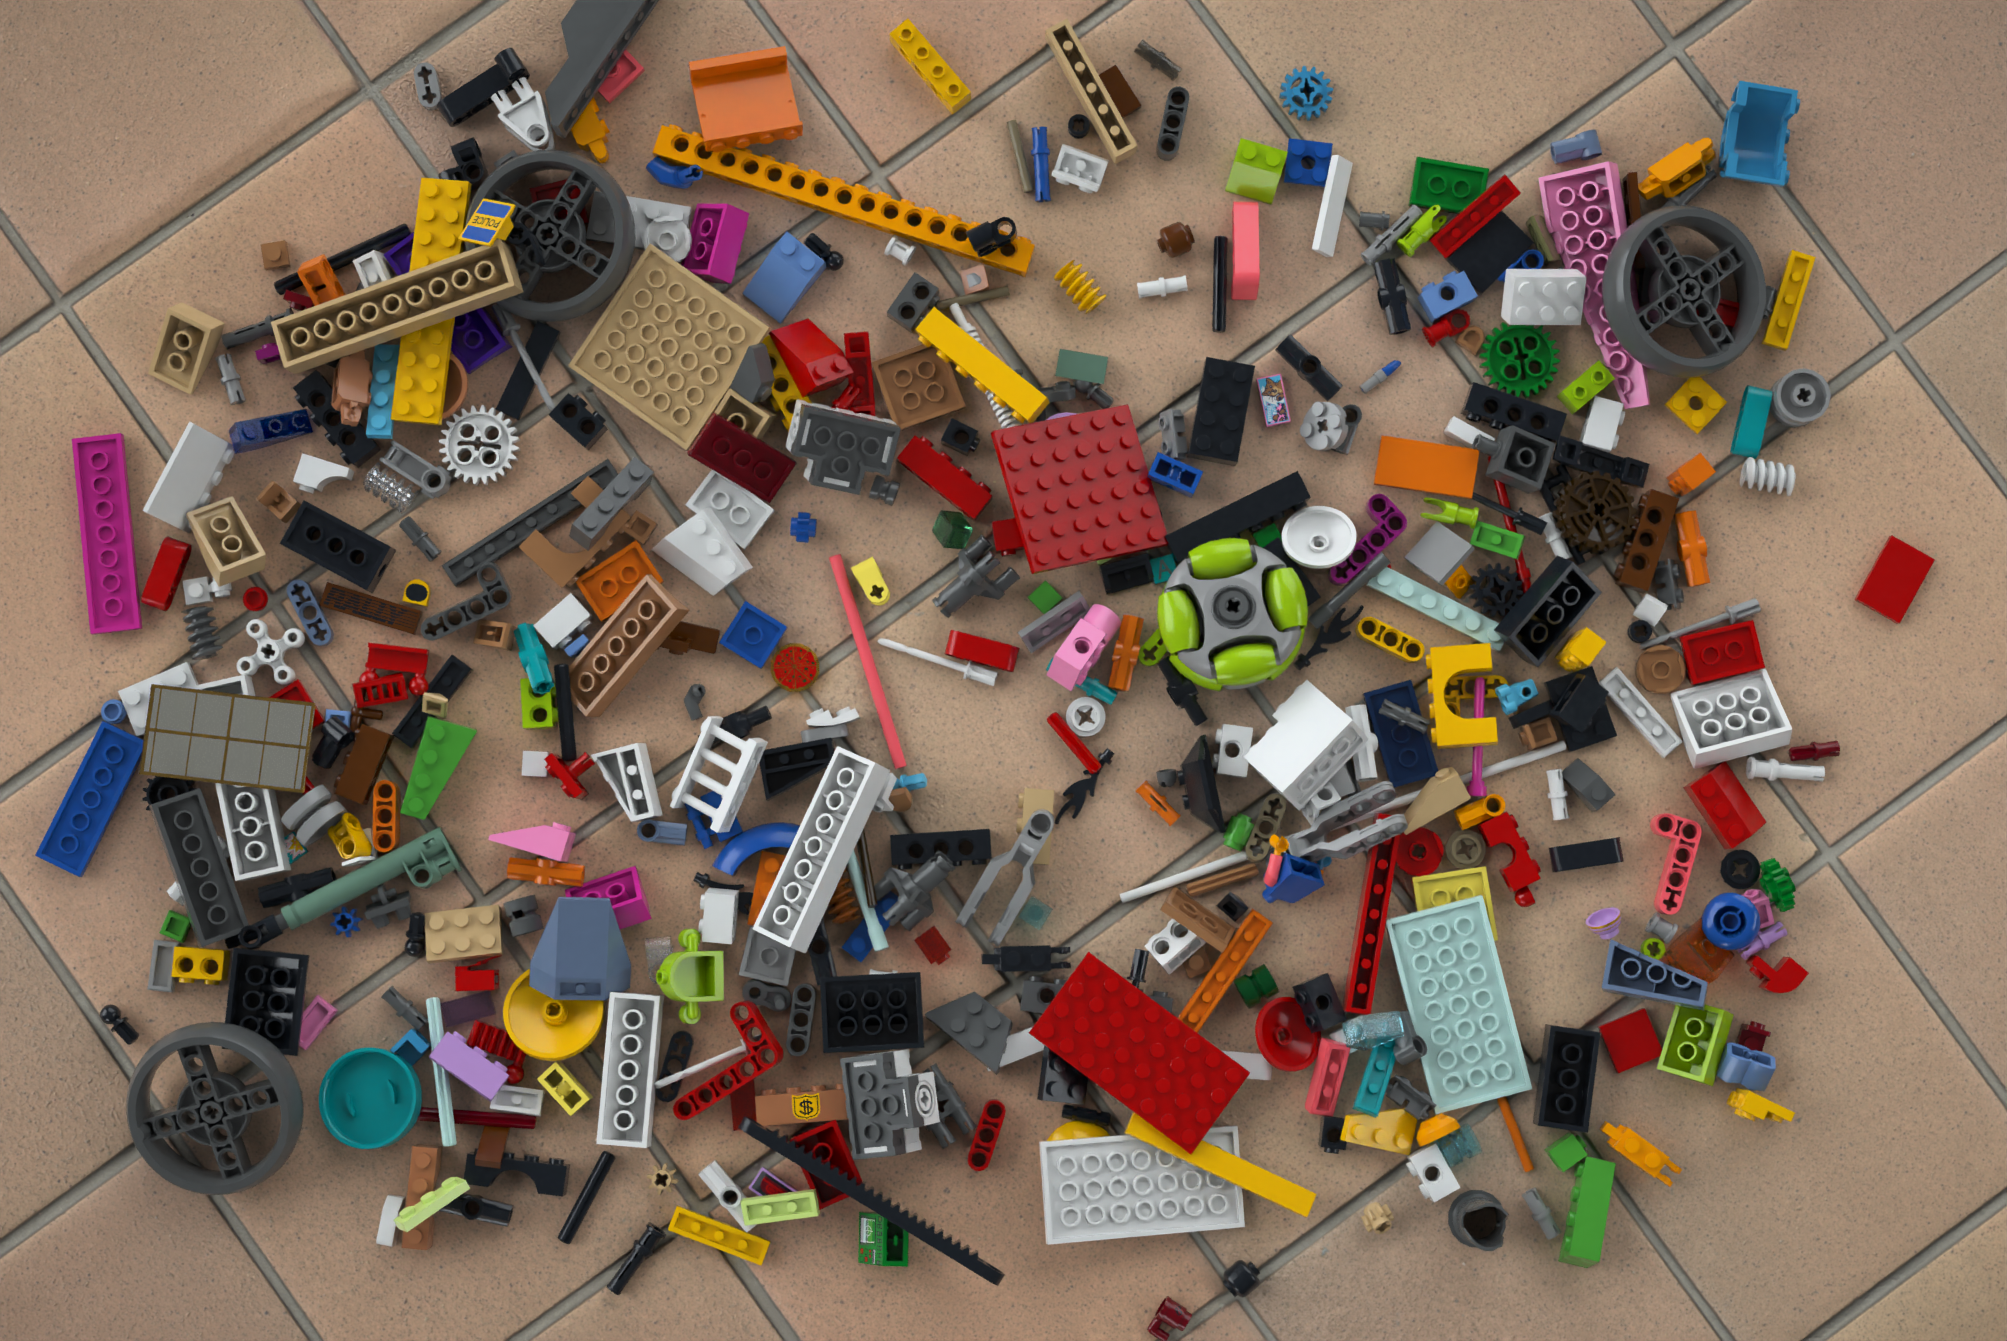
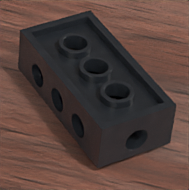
(333, 530)

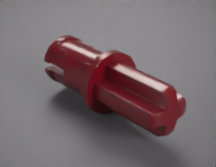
(1814, 751)

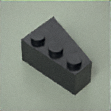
(793, 764)

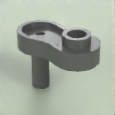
(1061, 392)
(771, 996)

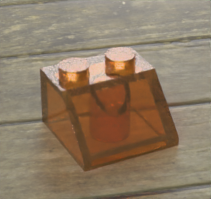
(1697, 955)

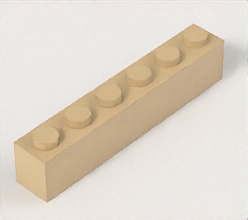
(1090, 91)

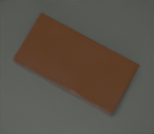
(1120, 91)
(492, 1146)

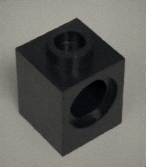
(955, 427)
(1326, 1124)

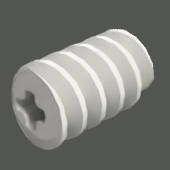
(1768, 474)

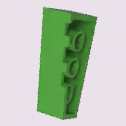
(435, 761)
(1587, 1212)

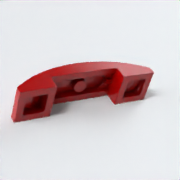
(859, 357)

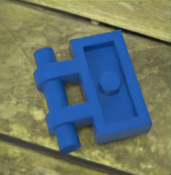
(703, 834)

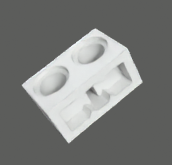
(1179, 948)

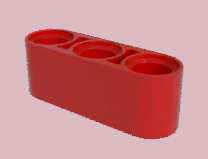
(166, 573)
(982, 651)
(986, 1147)

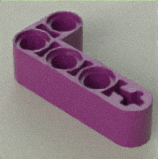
(1364, 545)

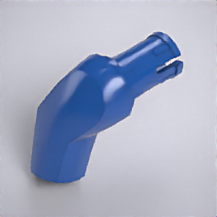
(673, 176)

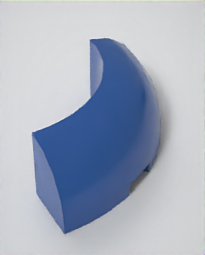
(753, 841)

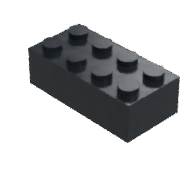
(1221, 411)
(1547, 611)
(1566, 1078)

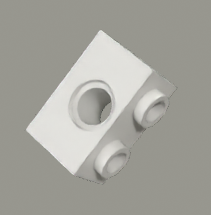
(1238, 736)
(1443, 1183)

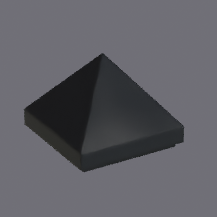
(1232, 906)

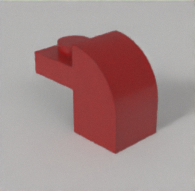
(1782, 978)

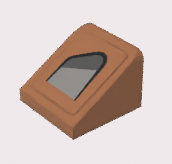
(974, 279)

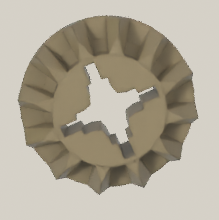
(1469, 838)

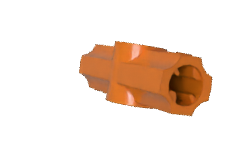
(1691, 548)
(1126, 653)
(546, 871)

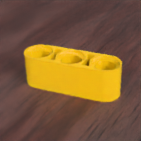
(1377, 639)

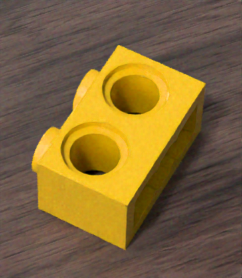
(201, 958)

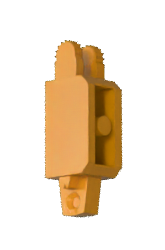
(591, 132)
(1678, 170)
(1639, 1151)

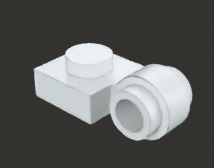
(200, 590)

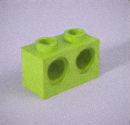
(1585, 387)
(532, 704)

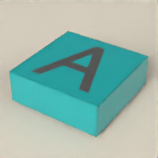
(1162, 568)

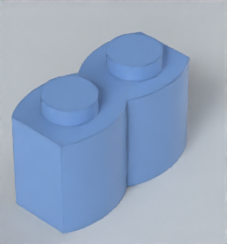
(1746, 1067)

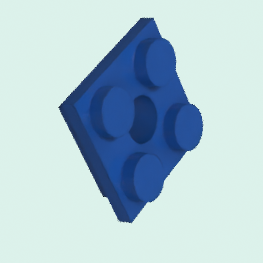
(1318, 152)

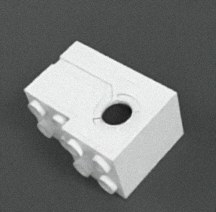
(1305, 745)

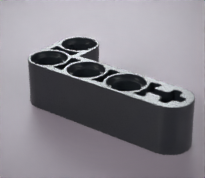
(478, 92)

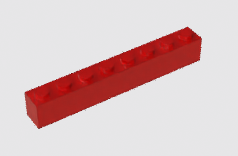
(1370, 924)

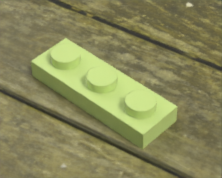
(431, 1203)
(780, 1207)

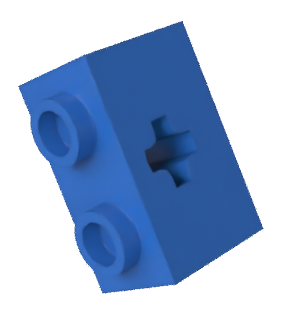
(1174, 475)

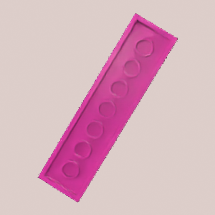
(107, 534)

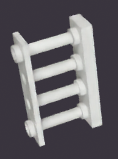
(741, 774)

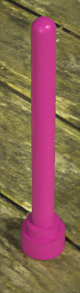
(1476, 786)

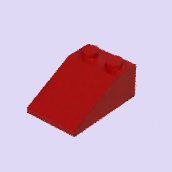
(810, 357)

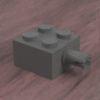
(1517, 458)

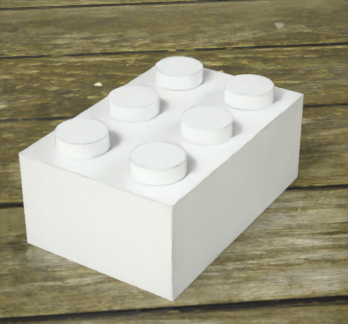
(1543, 296)

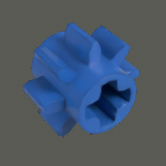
(803, 527)
(349, 927)

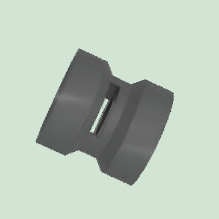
(885, 490)

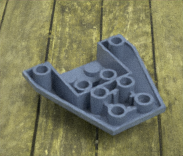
(581, 952)

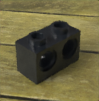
(575, 424)

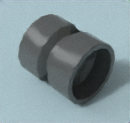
(523, 925)

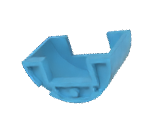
(1757, 134)

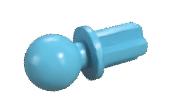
(911, 782)

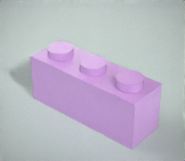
(469, 1065)

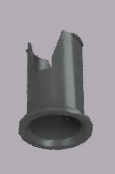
(1472, 1201)

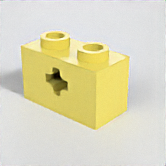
(565, 1088)

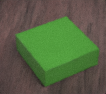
(1045, 597)
(176, 926)

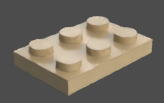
(463, 934)

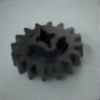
(1492, 580)

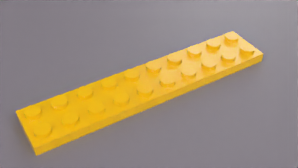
(426, 352)

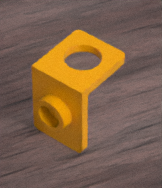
(1459, 582)

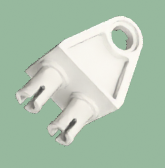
(526, 119)

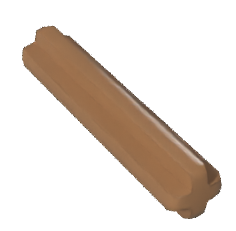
(1222, 879)

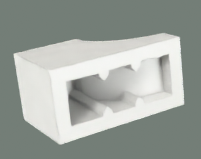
(316, 473)

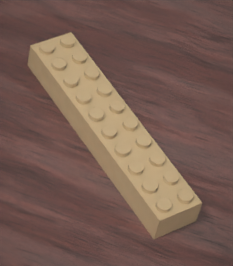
(397, 307)

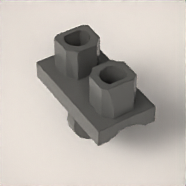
(386, 902)

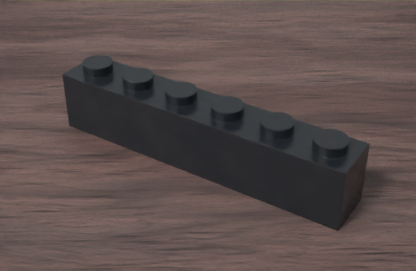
(1241, 516)

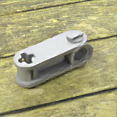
(417, 470)

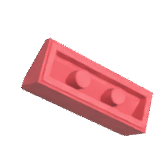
(1327, 1077)

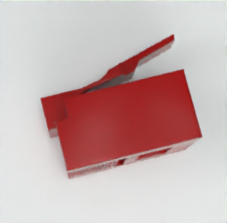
(476, 979)

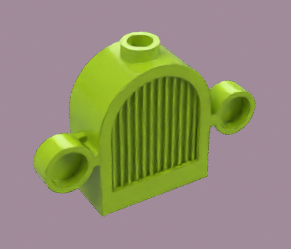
(692, 976)

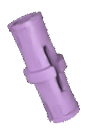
(1764, 940)

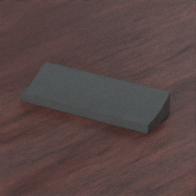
(199, 867)

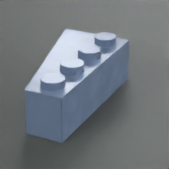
(1647, 978)

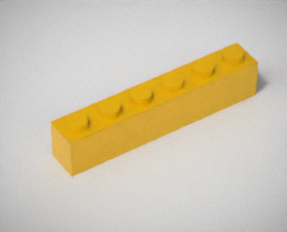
(982, 366)

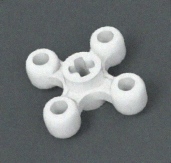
(265, 643)

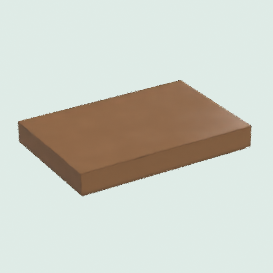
(1198, 919)

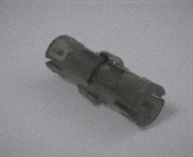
(1158, 60)

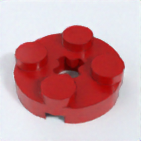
(1430, 857)

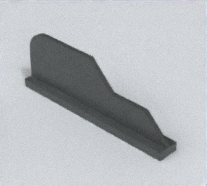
(595, 40)

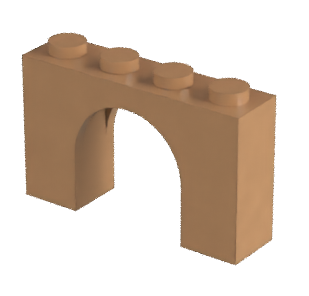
(562, 565)

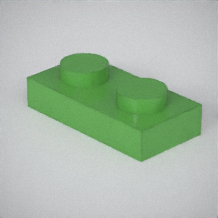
(1497, 539)

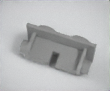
(1170, 424)

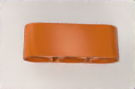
(381, 804)

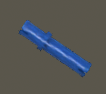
(1041, 169)

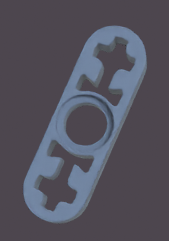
(308, 593)

